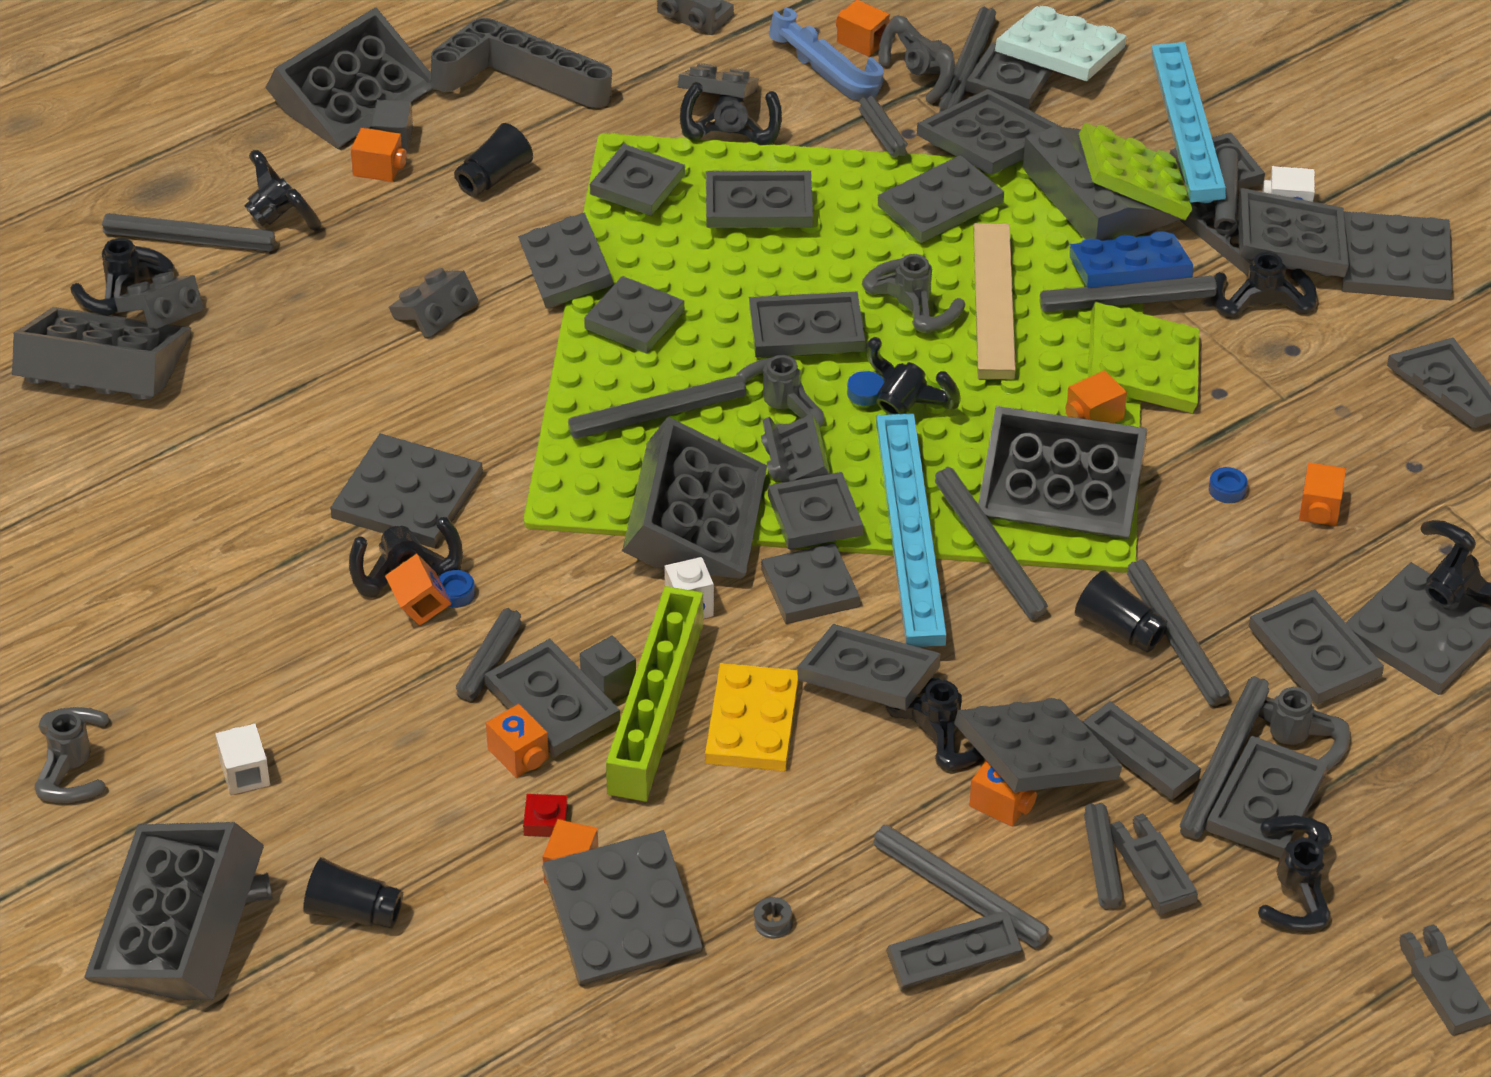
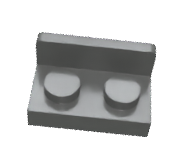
(699, 14)

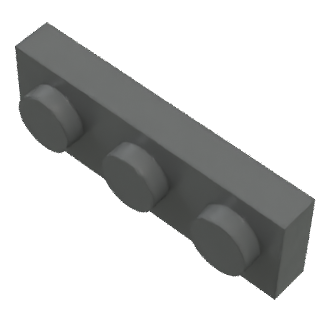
(1142, 750)
(953, 949)

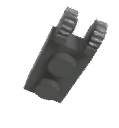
(1154, 865)
(1445, 981)

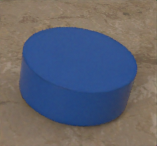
(863, 388)
(1228, 485)
(459, 587)

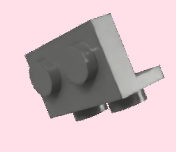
(163, 300)
(435, 301)
(795, 450)

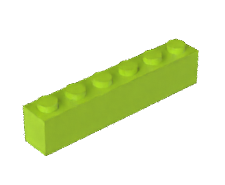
(654, 694)

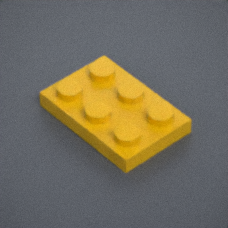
(752, 717)

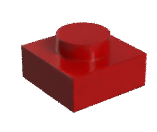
(543, 812)

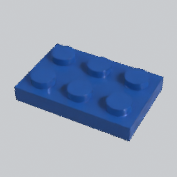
(1130, 260)

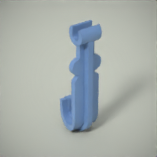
(826, 59)

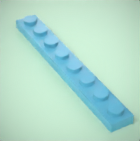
(1188, 123)
(910, 531)

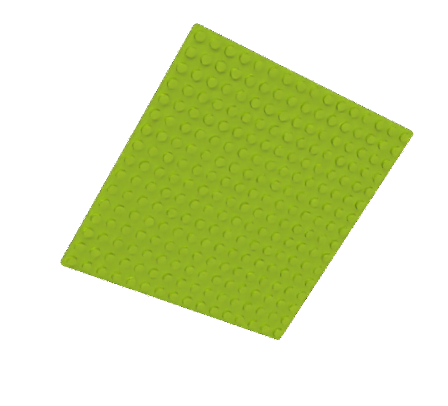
(594, 479)

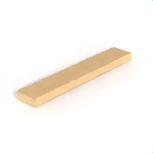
(993, 301)

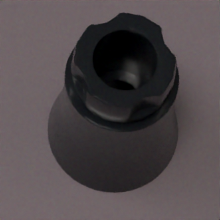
(495, 159)
(1120, 612)
(351, 896)

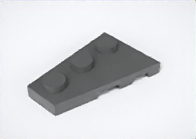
(1447, 377)

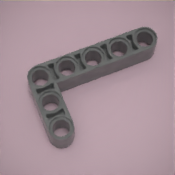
(522, 56)

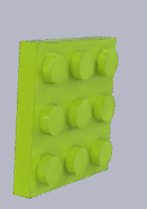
(1134, 170)
(1146, 356)

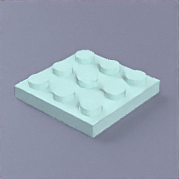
(1061, 43)

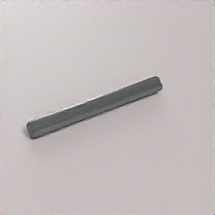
(969, 57)
(188, 232)
(1128, 293)
(656, 407)
(991, 543)
(1179, 634)
(1224, 757)
(958, 883)

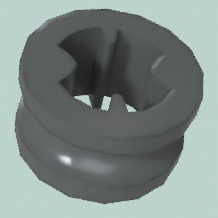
(773, 906)

